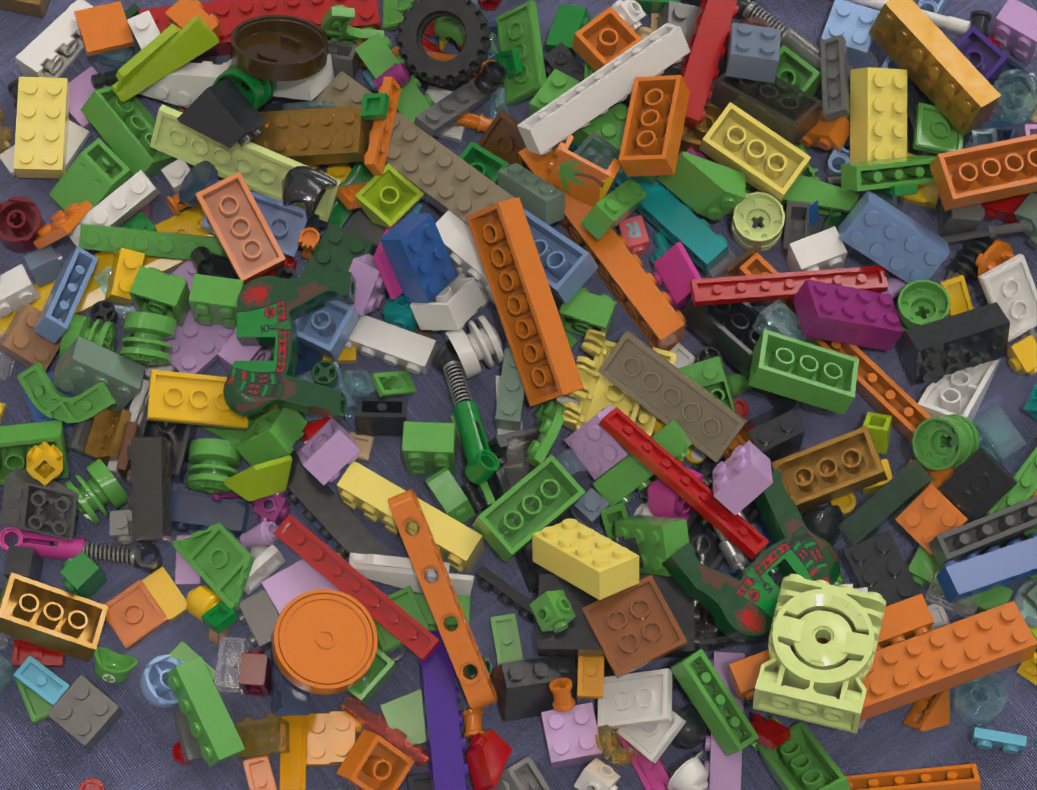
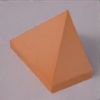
(930, 712)

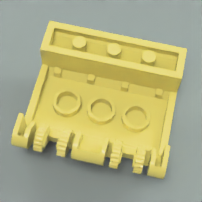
(600, 392)

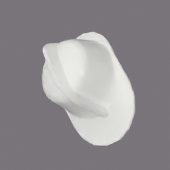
(690, 776)

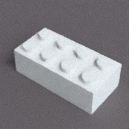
(463, 250)

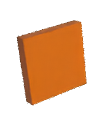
(104, 28)
(134, 614)

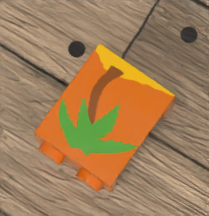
(579, 175)

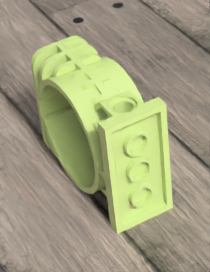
(813, 690)

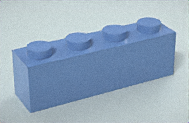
(65, 294)

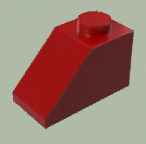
(487, 759)

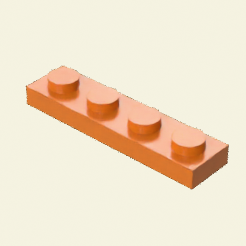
(382, 129)

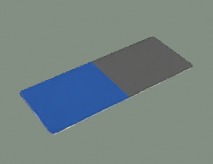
(813, 218)

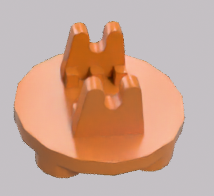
(994, 256)

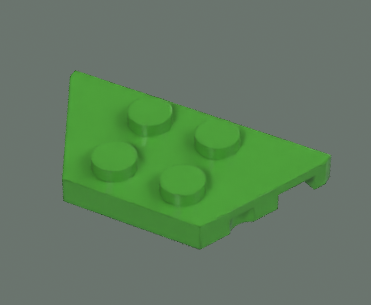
(219, 561)

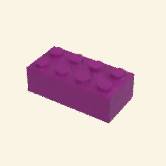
(847, 315)

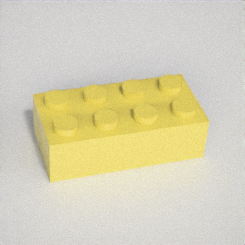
(878, 114)
(41, 127)
(754, 149)
(585, 558)

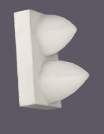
(266, 562)

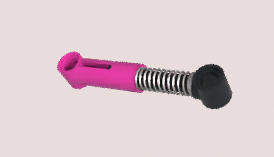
(62, 549)

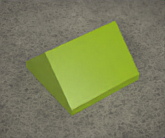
(388, 197)
(261, 479)

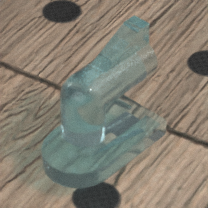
(498, 102)

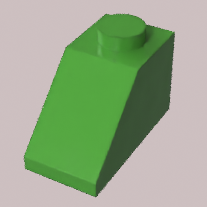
(450, 496)

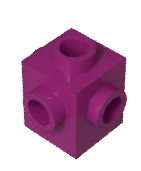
(277, 513)

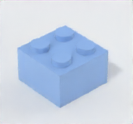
(854, 23)

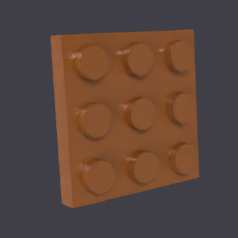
(634, 626)

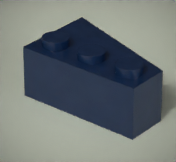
(286, 697)

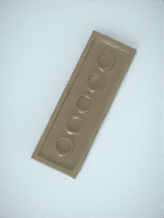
(672, 395)

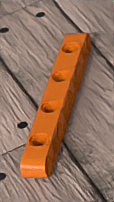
(442, 600)

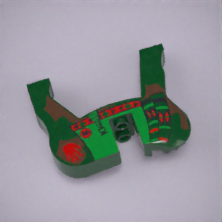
(267, 318)
(747, 604)

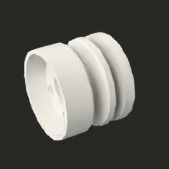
(476, 346)

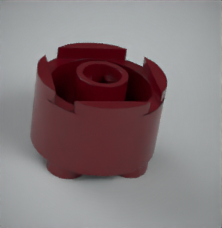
(19, 224)

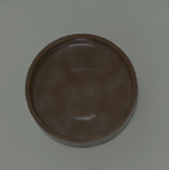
(279, 47)

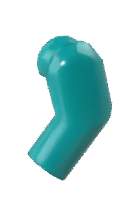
(662, 246)

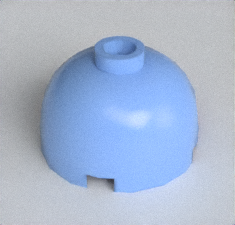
(155, 684)

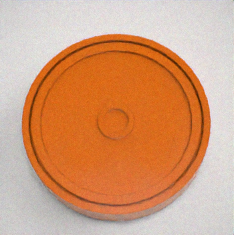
(324, 641)

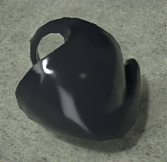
(305, 186)
(824, 522)

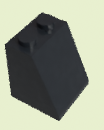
(224, 115)
(775, 433)

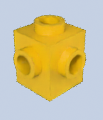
(44, 462)

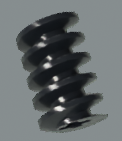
(966, 261)

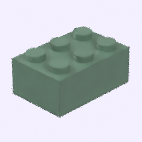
(88, 364)

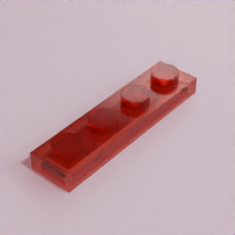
(376, 724)

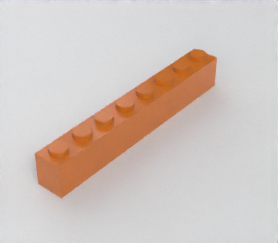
(899, 622)

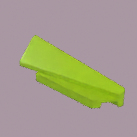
(163, 56)

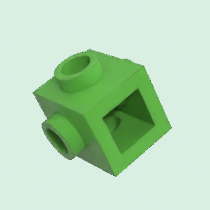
(553, 611)

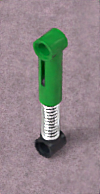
(480, 459)

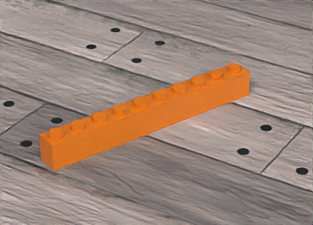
(871, 381)

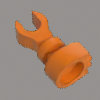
(309, 241)

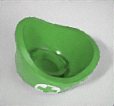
(112, 666)

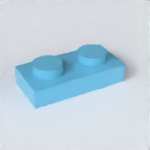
(41, 681)
(1009, 742)

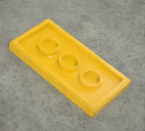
(190, 400)

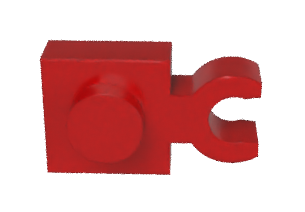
(770, 732)

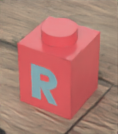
(635, 235)

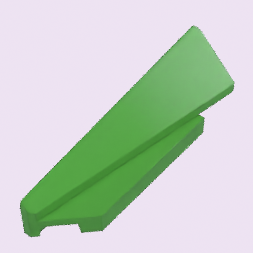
(830, 198)

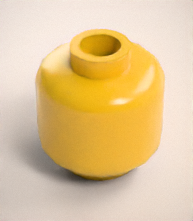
(201, 600)

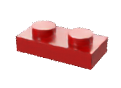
(45, 656)

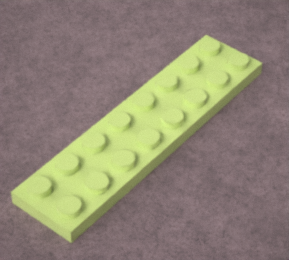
(259, 166)

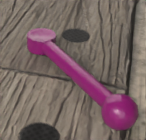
(217, 496)

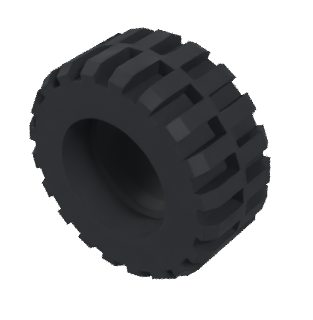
(452, 70)

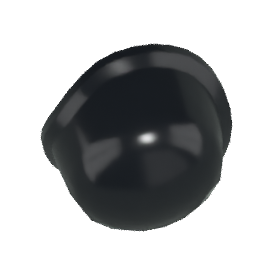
(693, 730)

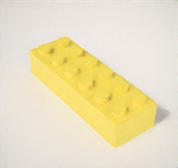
(370, 494)

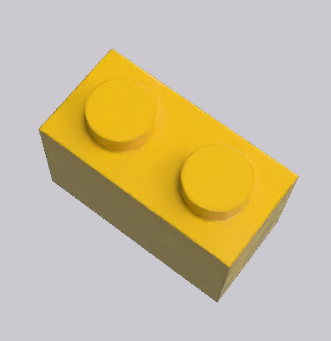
(122, 275)

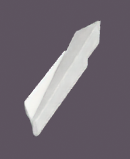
(401, 573)

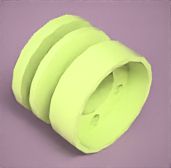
(756, 209)

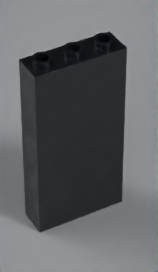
(578, 636)

